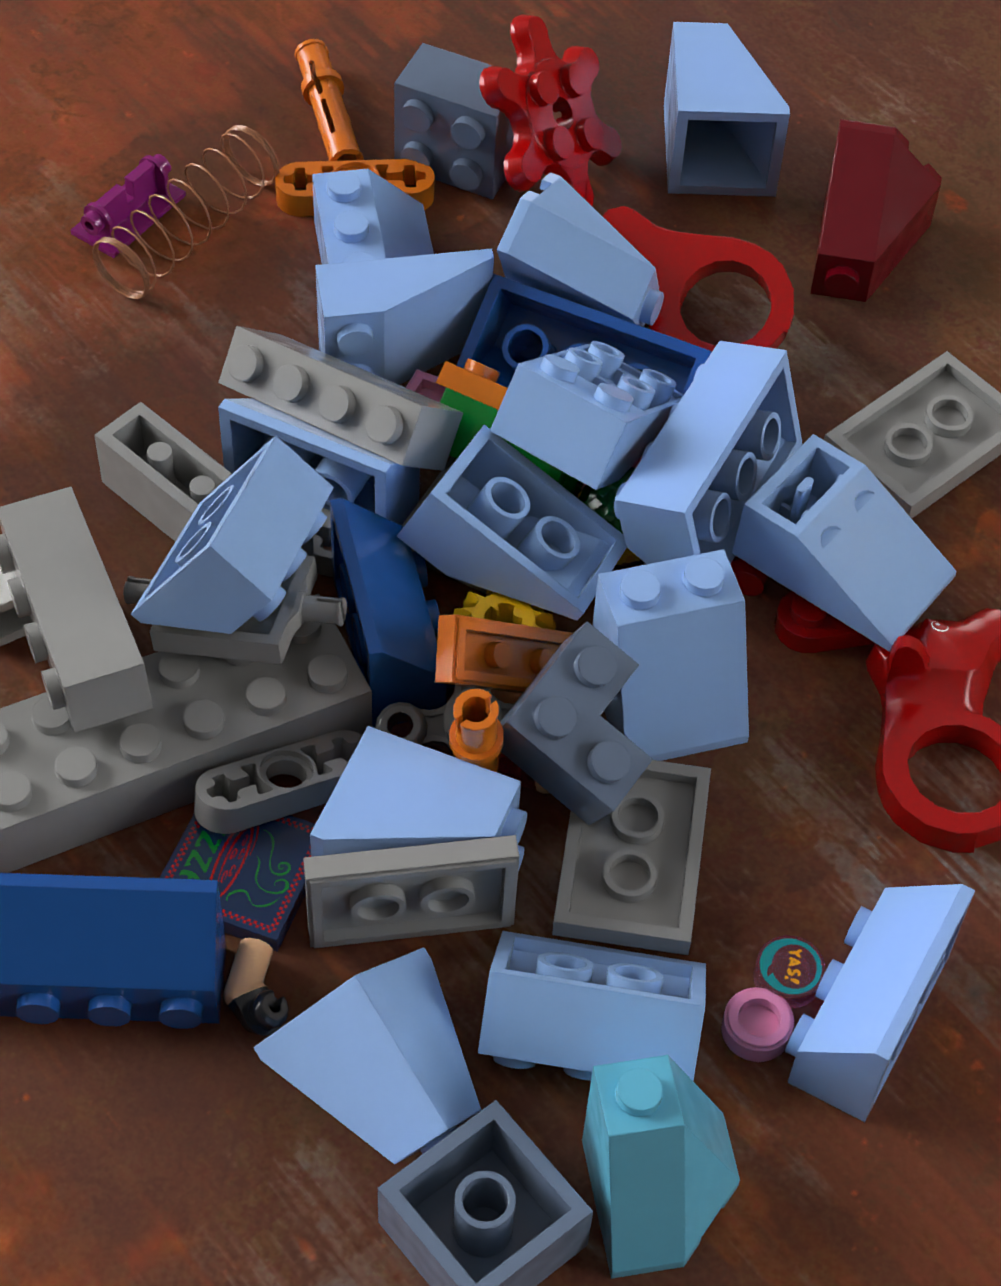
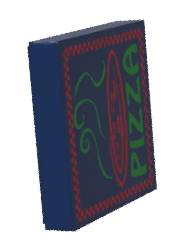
(255, 871)

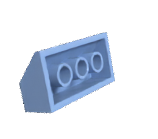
(711, 455)

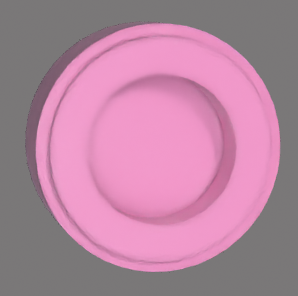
(757, 1024)

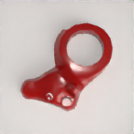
(688, 257)
(929, 695)

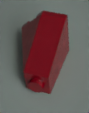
(872, 210)

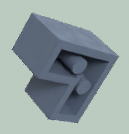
(559, 728)

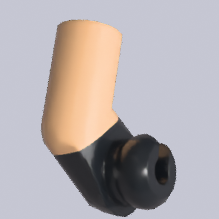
(248, 995)

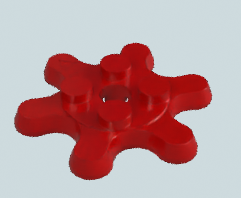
(529, 96)

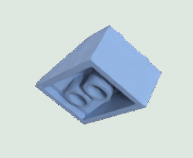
(401, 310)
(513, 530)

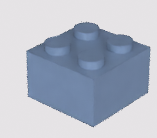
(448, 123)
(484, 1208)

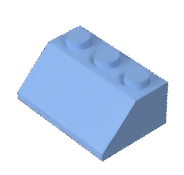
(366, 218)
(350, 469)
(239, 546)
(876, 994)
(589, 1006)

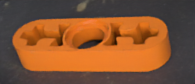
(396, 171)

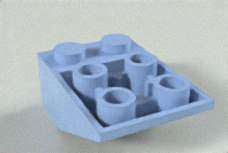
(585, 411)
(842, 543)

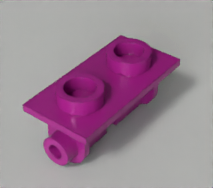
(117, 204)

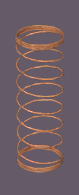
(138, 264)

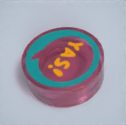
(790, 969)

